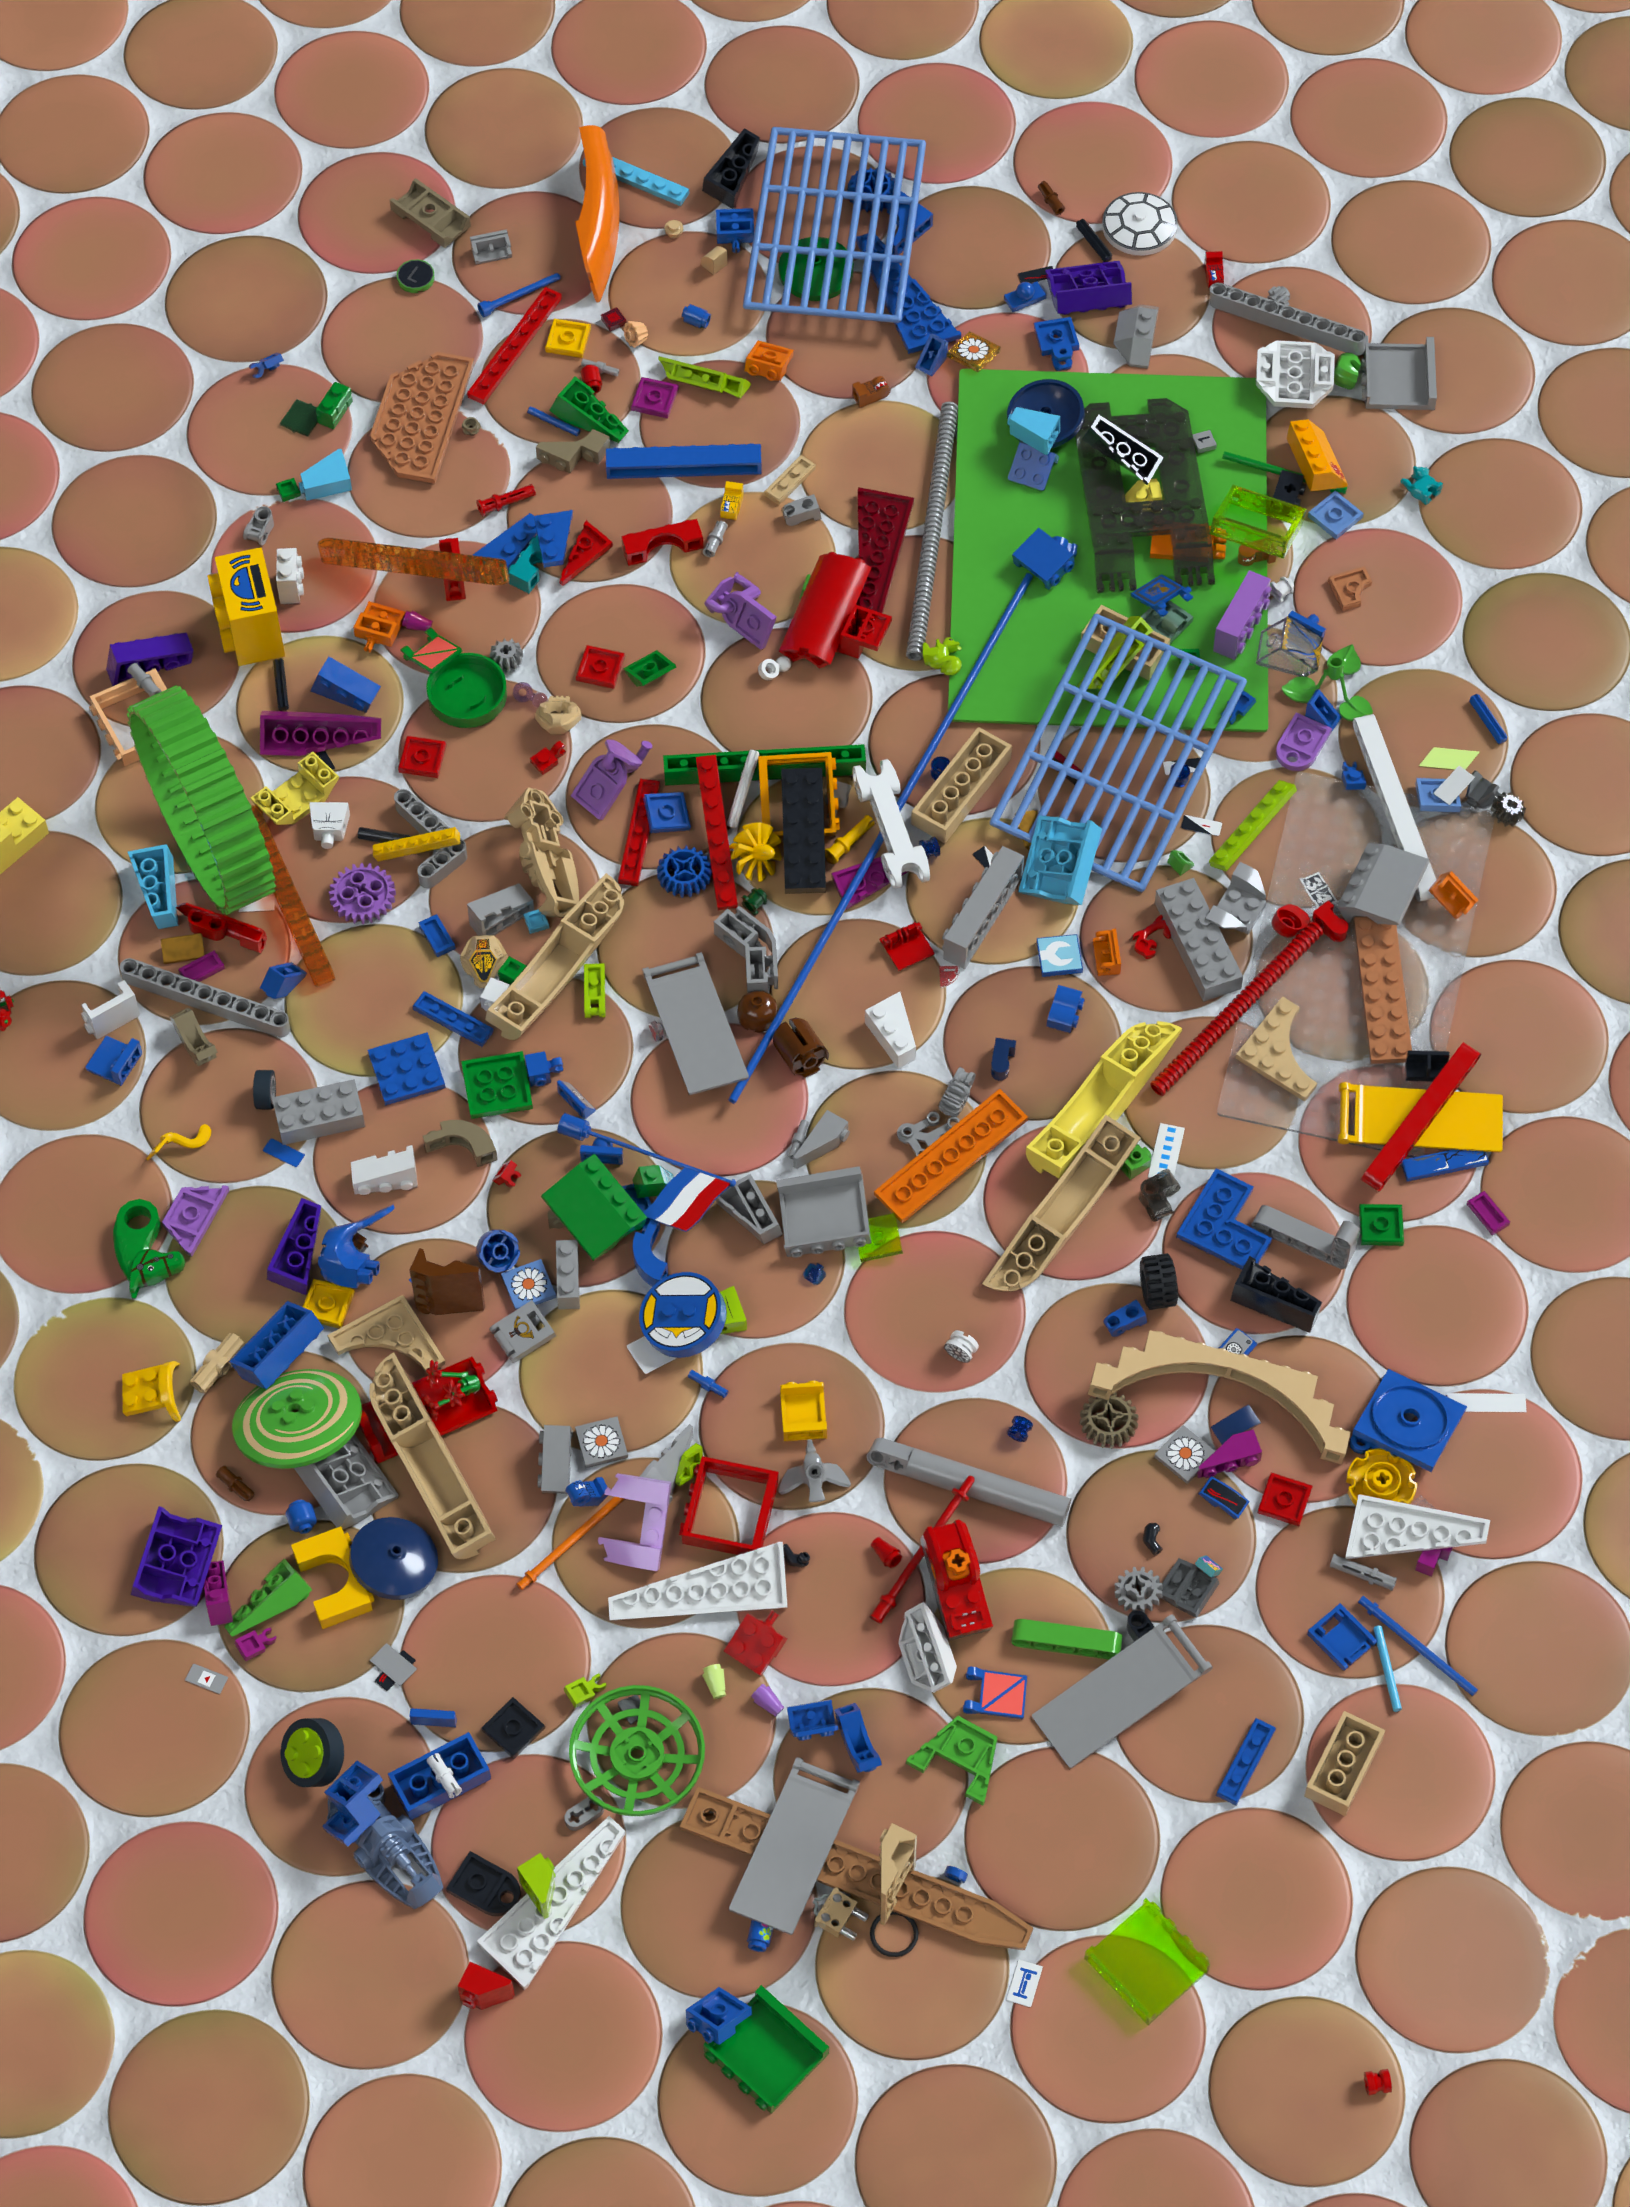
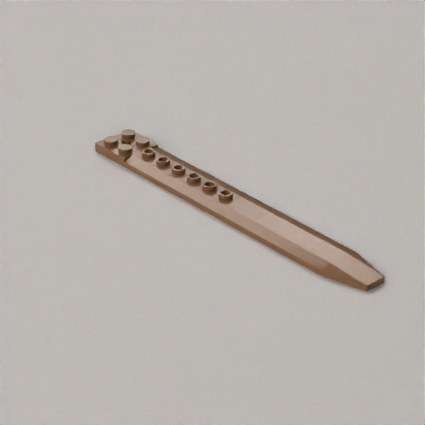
(860, 1875)

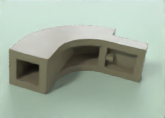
(193, 1037)
(463, 1134)

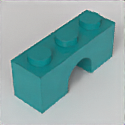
(523, 573)

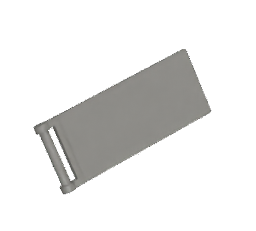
(696, 1025)
(1119, 1693)
(793, 1848)

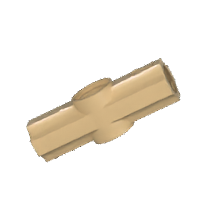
(217, 1363)

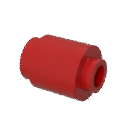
(591, 376)

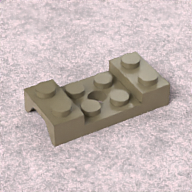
(443, 224)

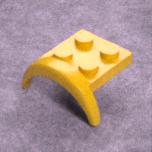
(150, 1390)

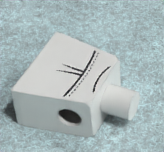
(329, 821)

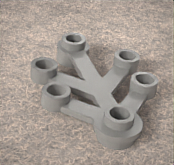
(928, 1138)

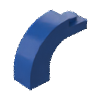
(856, 1738)

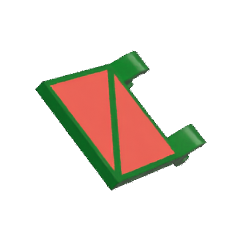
(432, 654)

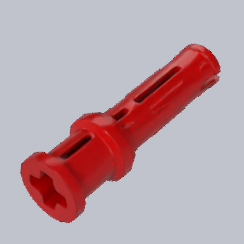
(497, 502)

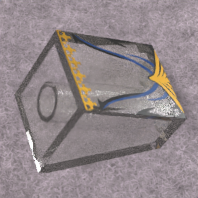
(1289, 648)

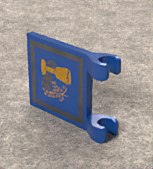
(1160, 591)

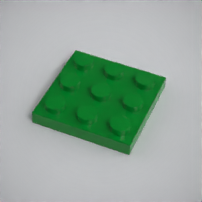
(497, 1085)

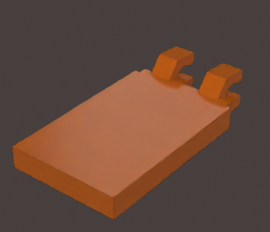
(1162, 548)

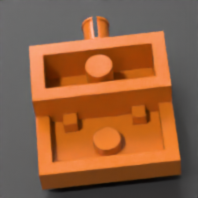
(378, 625)

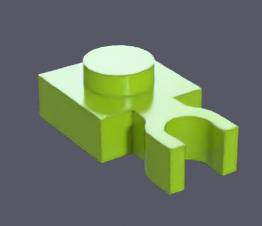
(583, 1691)

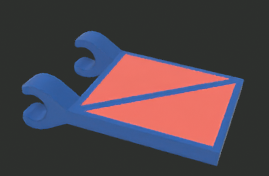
(1000, 1693)

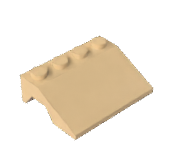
(896, 1860)

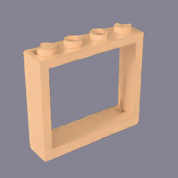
(111, 696)

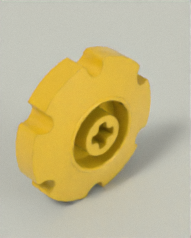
(1378, 1466)

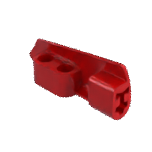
(248, 935)

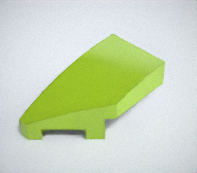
(687, 1464)

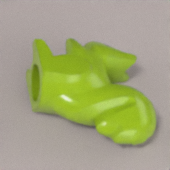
(939, 657)

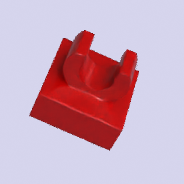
(505, 1172)

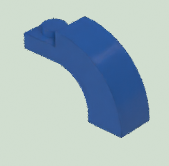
(646, 1264)

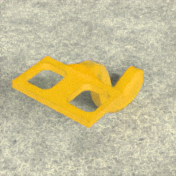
(202, 1137)

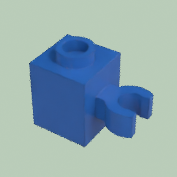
(539, 1068)

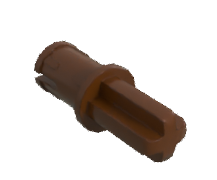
(1051, 198)
(234, 1483)

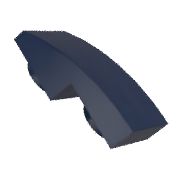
(1237, 1422)

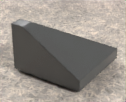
(630, 1703)

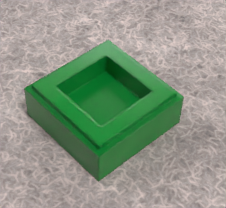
(288, 489)

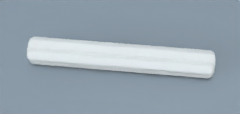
(743, 788)

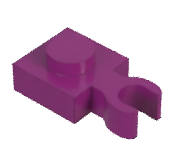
(253, 1644)

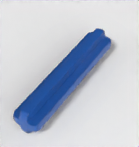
(1488, 718)

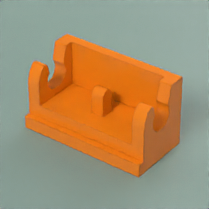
(1453, 894)
(1107, 953)

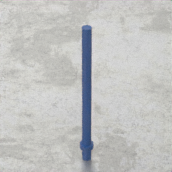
(1417, 1645)

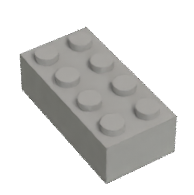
(318, 1112)

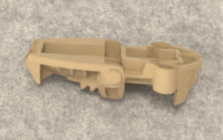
(541, 851)

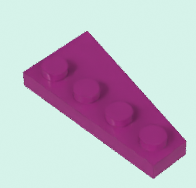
(872, 881)

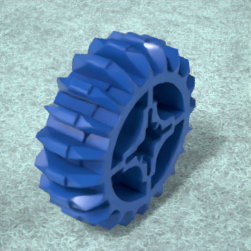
(869, 185)
(684, 864)

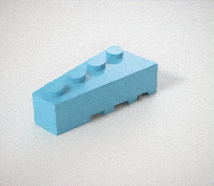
(157, 880)

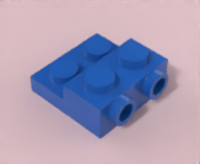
(717, 2015)

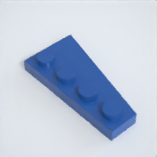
(511, 542)

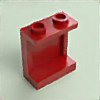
(453, 588)

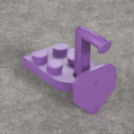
(741, 610)
(608, 777)

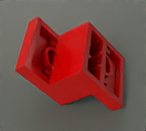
(863, 629)

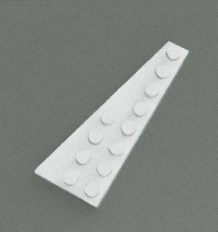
(731, 1585)
(522, 1935)

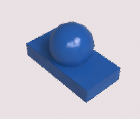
(1024, 296)
(604, 1151)

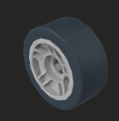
(264, 1089)

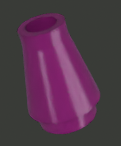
(416, 621)

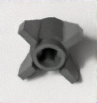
(1481, 791)

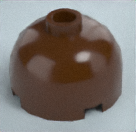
(757, 1010)

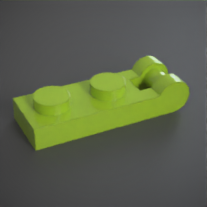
(594, 990)

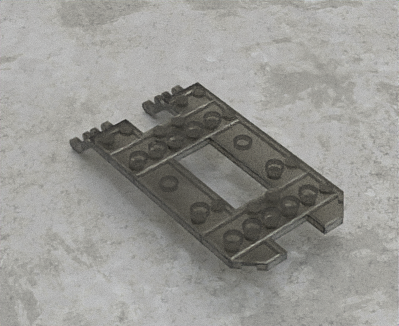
(1179, 514)

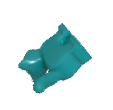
(1424, 486)

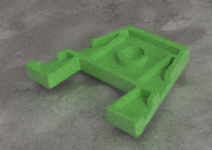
(965, 1747)

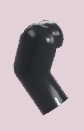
(1149, 1538)
(797, 1560)

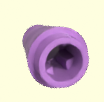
(767, 1700)

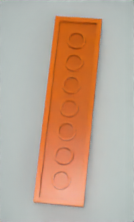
(951, 1155)

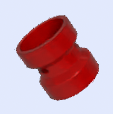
(1377, 2082)

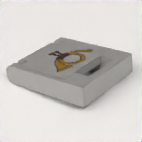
(519, 1334)

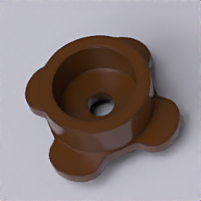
(359, 1241)

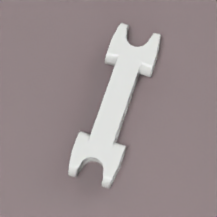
(901, 853)

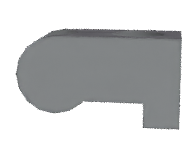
(801, 510)

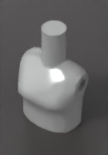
(842, 794)

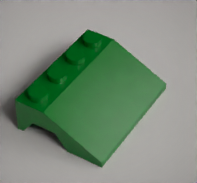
(594, 1207)

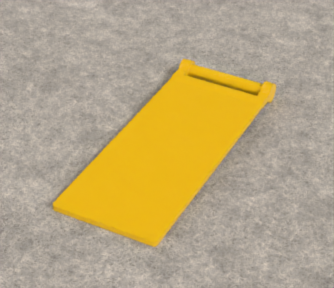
(1464, 1123)

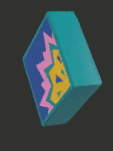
(1208, 1566)

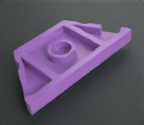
(193, 1214)

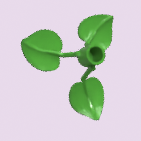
(1341, 662)

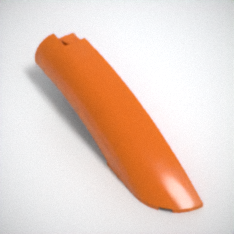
(600, 210)

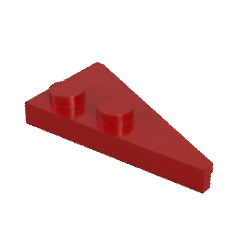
(589, 547)

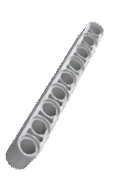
(1287, 319)
(211, 1004)

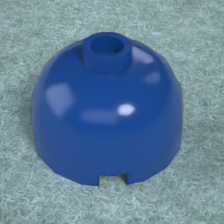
(497, 1250)

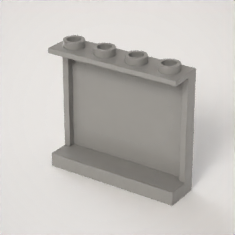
(1399, 376)
(824, 1212)

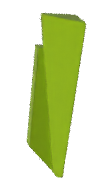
(704, 377)
(1133, 622)

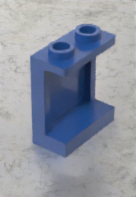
(1044, 558)

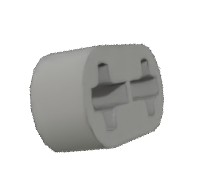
(584, 1819)

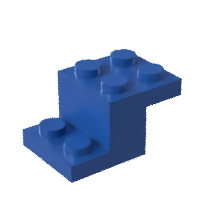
(354, 1807)

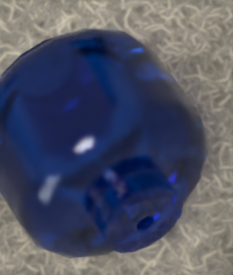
(814, 1273)

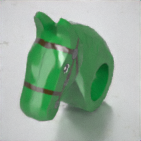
(133, 1248)

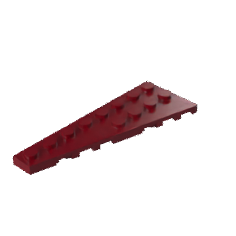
(881, 534)

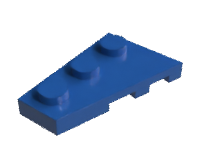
(553, 536)

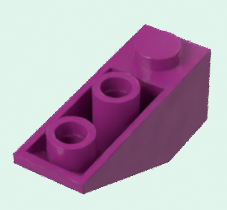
(1236, 1452)
(217, 1594)

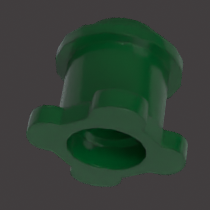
(754, 900)

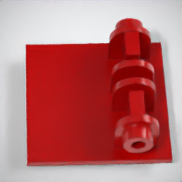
(907, 946)

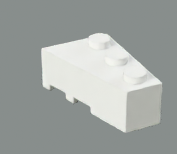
(385, 1173)

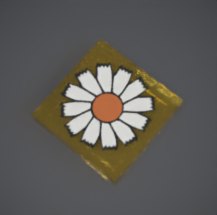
(973, 351)

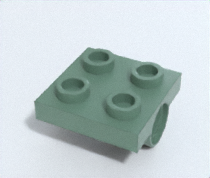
(1171, 624)

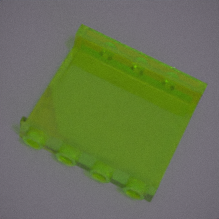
(1148, 1961)

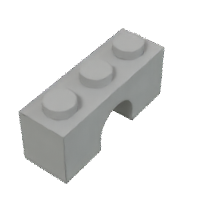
(567, 1274)

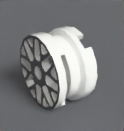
(961, 1346)

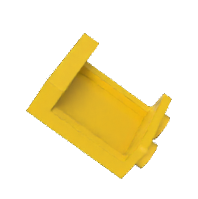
(803, 1411)

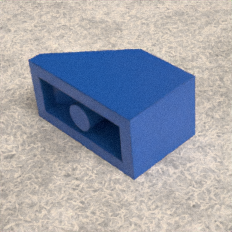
(282, 980)

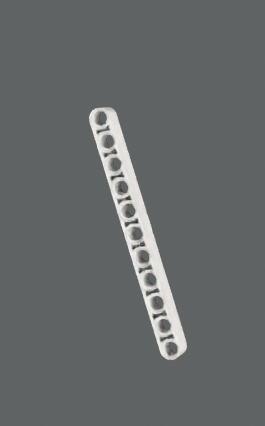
(1392, 796)

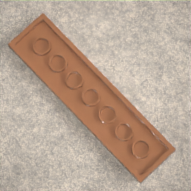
(1382, 991)

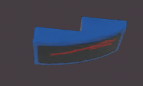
(1224, 1496)

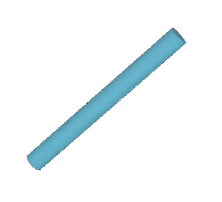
(1387, 1668)

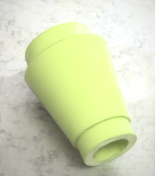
(715, 1680)

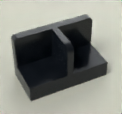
(1425, 1065)

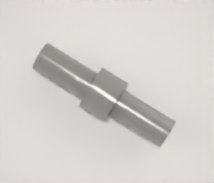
(603, 368)
(798, 1138)

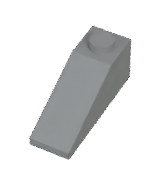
(823, 1139)

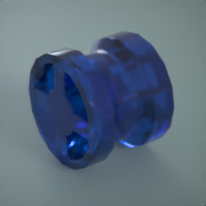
(938, 763)
(1185, 772)
(930, 847)
(1020, 1428)

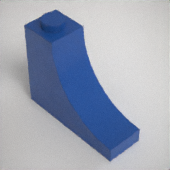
(923, 222)

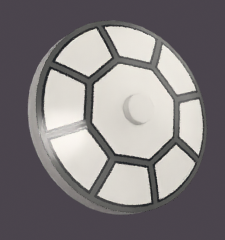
(1139, 223)

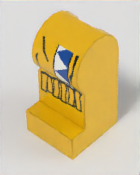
(732, 500)

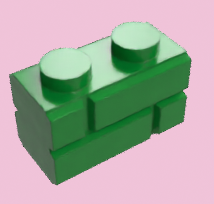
(334, 405)

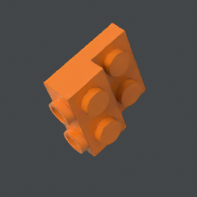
(768, 360)

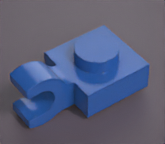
(269, 362)

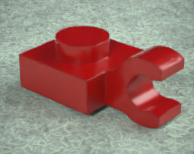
(546, 759)

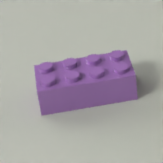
(1242, 615)

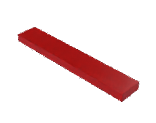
(637, 836)

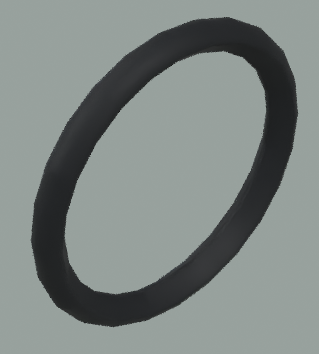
(894, 1954)

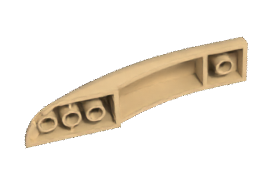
(558, 959)

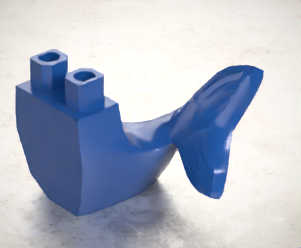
(342, 1261)

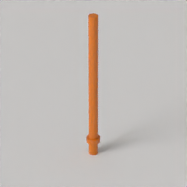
(530, 1576)

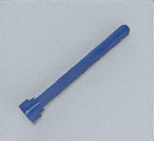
(486, 307)

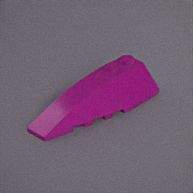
(313, 732)

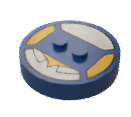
(682, 1314)

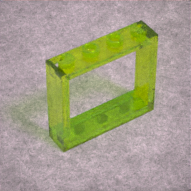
(1253, 536)

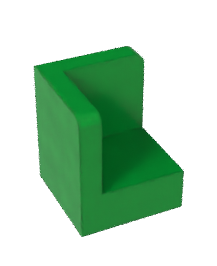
(510, 970)

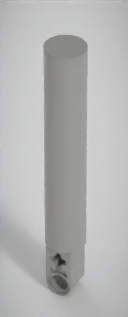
(986, 1487)

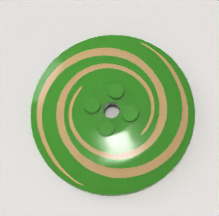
(284, 1439)

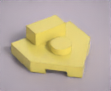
(1143, 492)

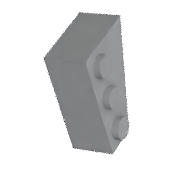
(750, 1209)

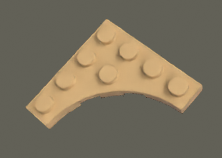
(1270, 1051)
(389, 1327)

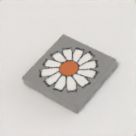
(601, 1442)
(1184, 1454)

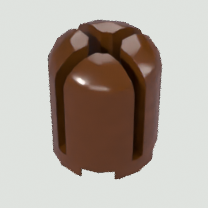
(800, 1047)

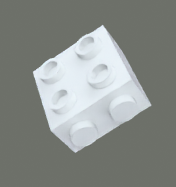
(289, 576)

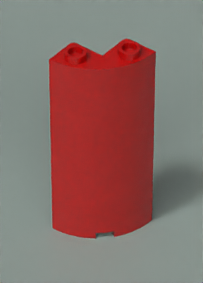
(825, 609)
(473, 1407)

